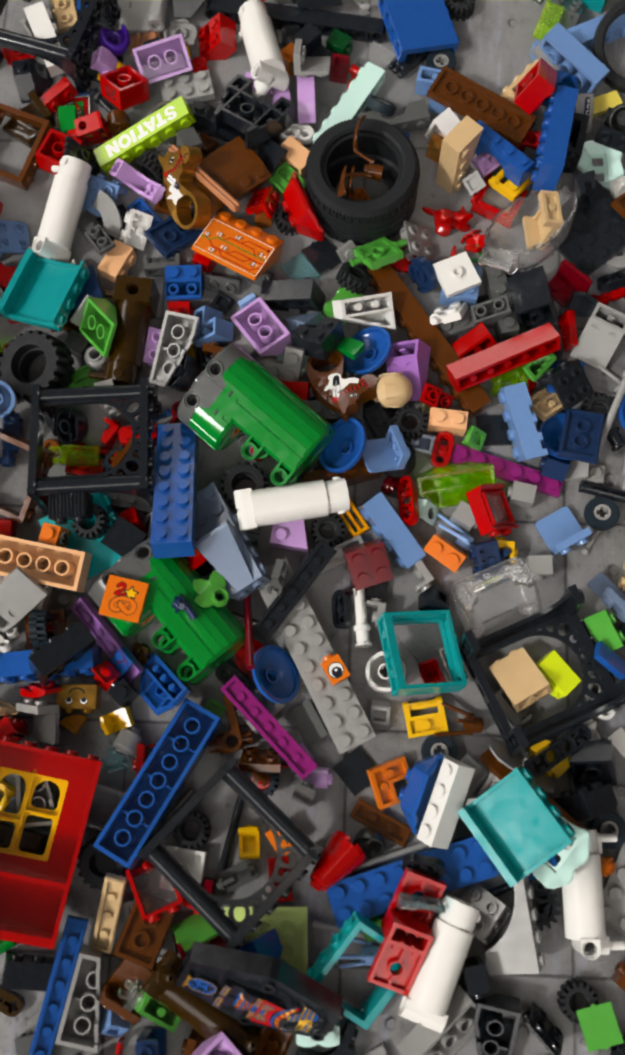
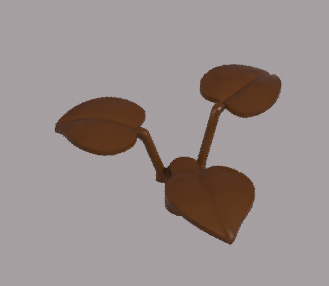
(370, 171)

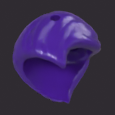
(116, 42)

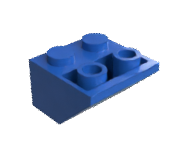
(184, 282)

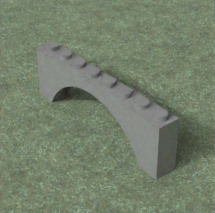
(519, 947)

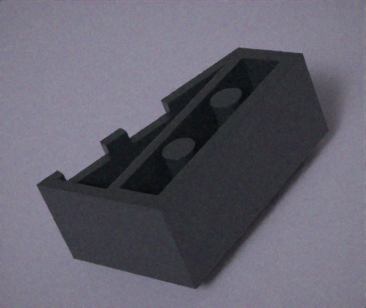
(293, 294)

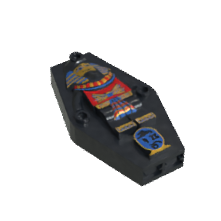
(260, 990)

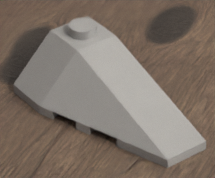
(174, 341)

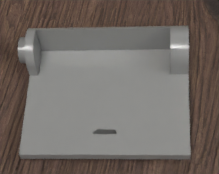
(143, 15)

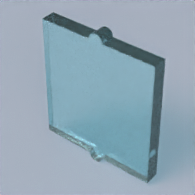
(299, 268)

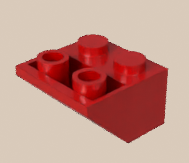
(218, 38)

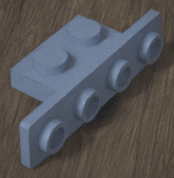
(609, 594)

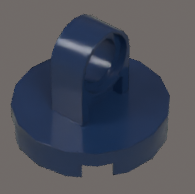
(423, 273)

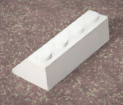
(445, 802)

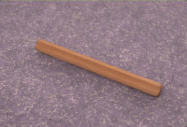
(212, 185)

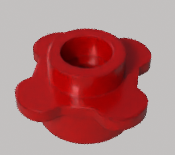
(199, 64)

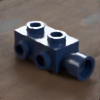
(11, 424)

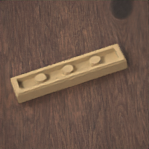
(108, 913)

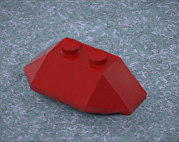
(300, 210)

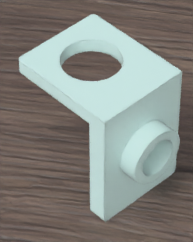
(424, 506)

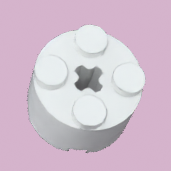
(374, 677)

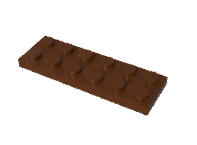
(481, 104)

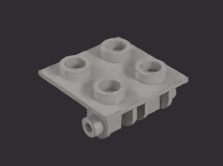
(418, 241)

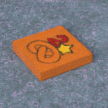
(124, 599)

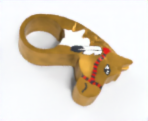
(180, 191)

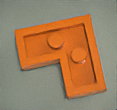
(382, 780)

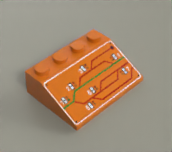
(238, 245)

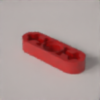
(413, 506)

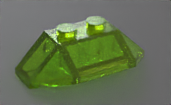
(450, 483)

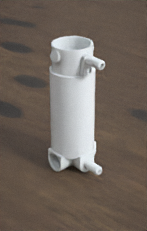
(261, 48)
(62, 209)
(290, 502)
(585, 903)
(442, 965)

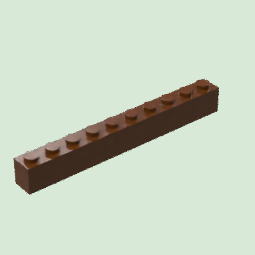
(417, 325)

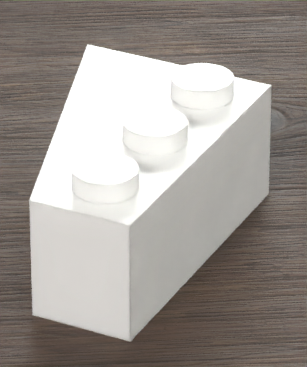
(367, 310)

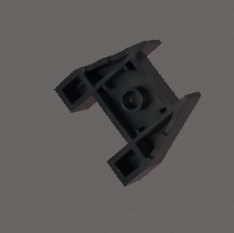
(251, 115)

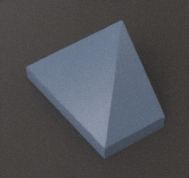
(309, 319)

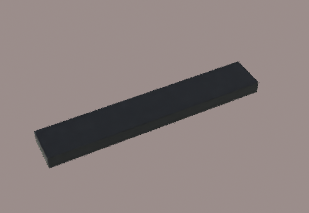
(293, 592)

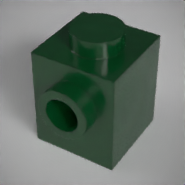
(339, 43)

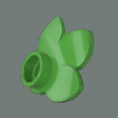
(209, 589)

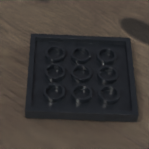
(595, 233)

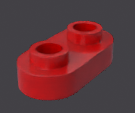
(442, 451)

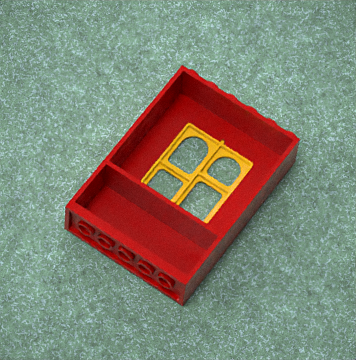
(33, 884)

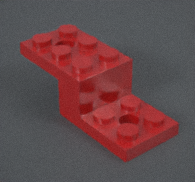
(405, 935)

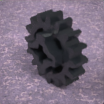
(545, 902)

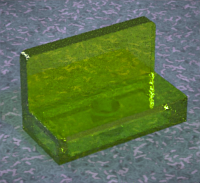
(548, 19)

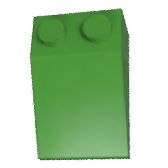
(99, 324)

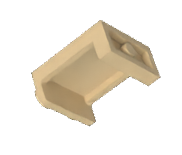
(545, 221)
(520, 679)

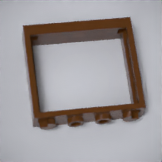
(30, 167)
(29, 505)

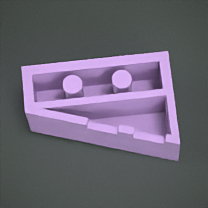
(289, 536)

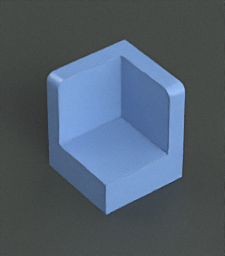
(112, 1024)

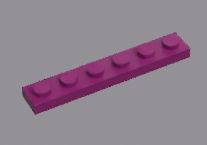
(508, 470)
(269, 727)

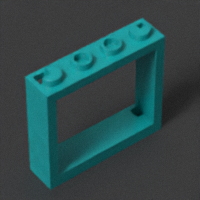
(393, 660)
(326, 959)

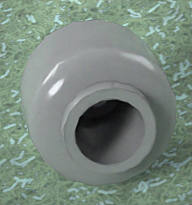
(94, 359)
(127, 742)

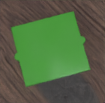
(193, 930)
(599, 1026)

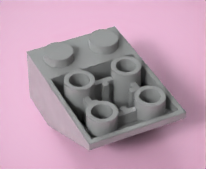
(600, 336)
(18, 597)

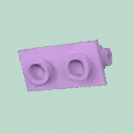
(151, 345)

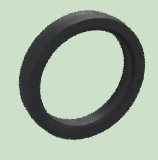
(612, 79)

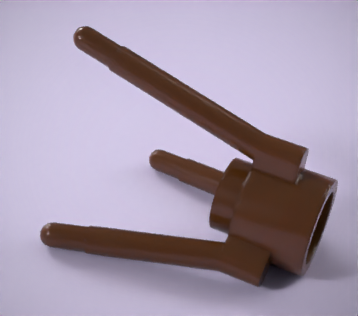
(470, 723)

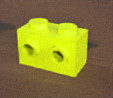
(558, 674)

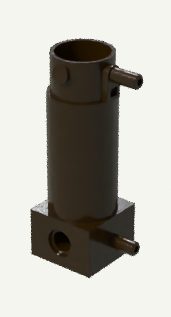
(136, 304)

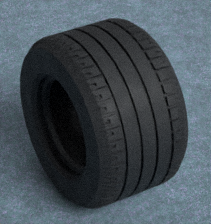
(362, 219)

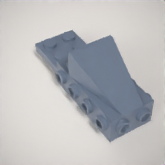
(227, 546)

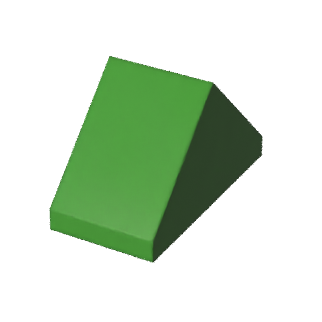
(538, 367)

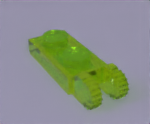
(76, 455)

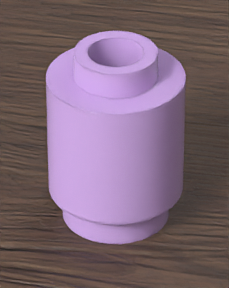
(320, 777)

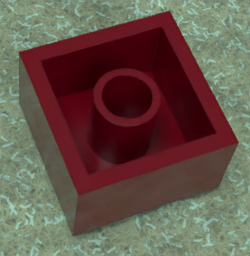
(367, 564)

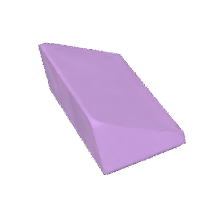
(485, 163)

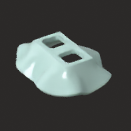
(612, 165)
(563, 873)

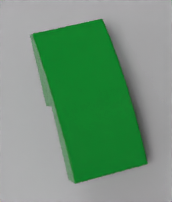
(66, 117)
(350, 347)

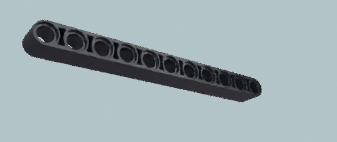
(356, 26)

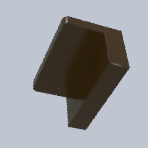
(38, 109)

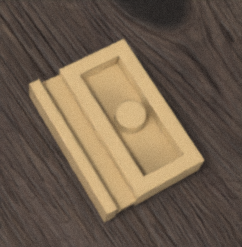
(545, 404)

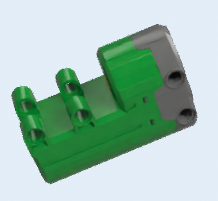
(243, 396)
(205, 640)

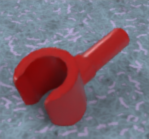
(354, 69)

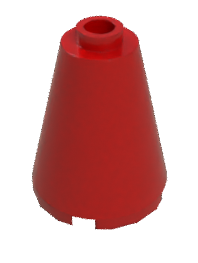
(338, 861)

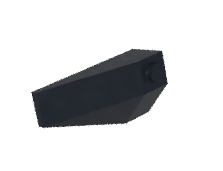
(205, 123)
(496, 1024)

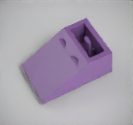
(412, 360)

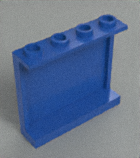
(418, 26)

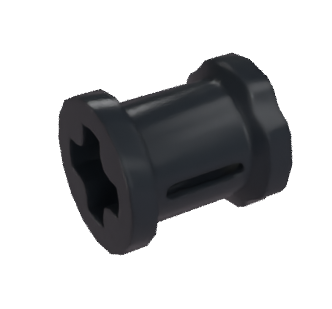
(615, 439)

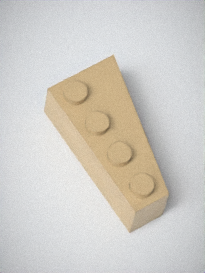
(457, 153)

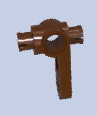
(221, 743)

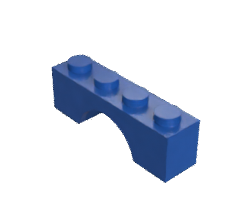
(515, 164)

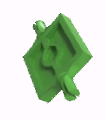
(378, 253)

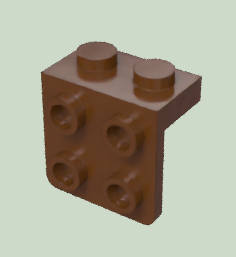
(109, 993)

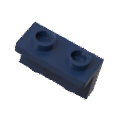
(484, 554)

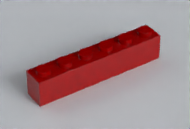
(503, 357)

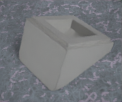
(380, 711)

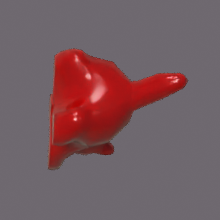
(447, 219)

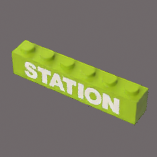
(145, 134)

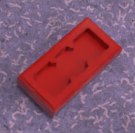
(568, 330)
(141, 757)

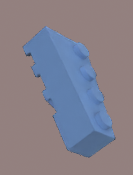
(574, 58)
(521, 422)
(391, 530)

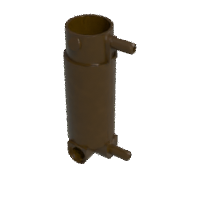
(194, 1011)

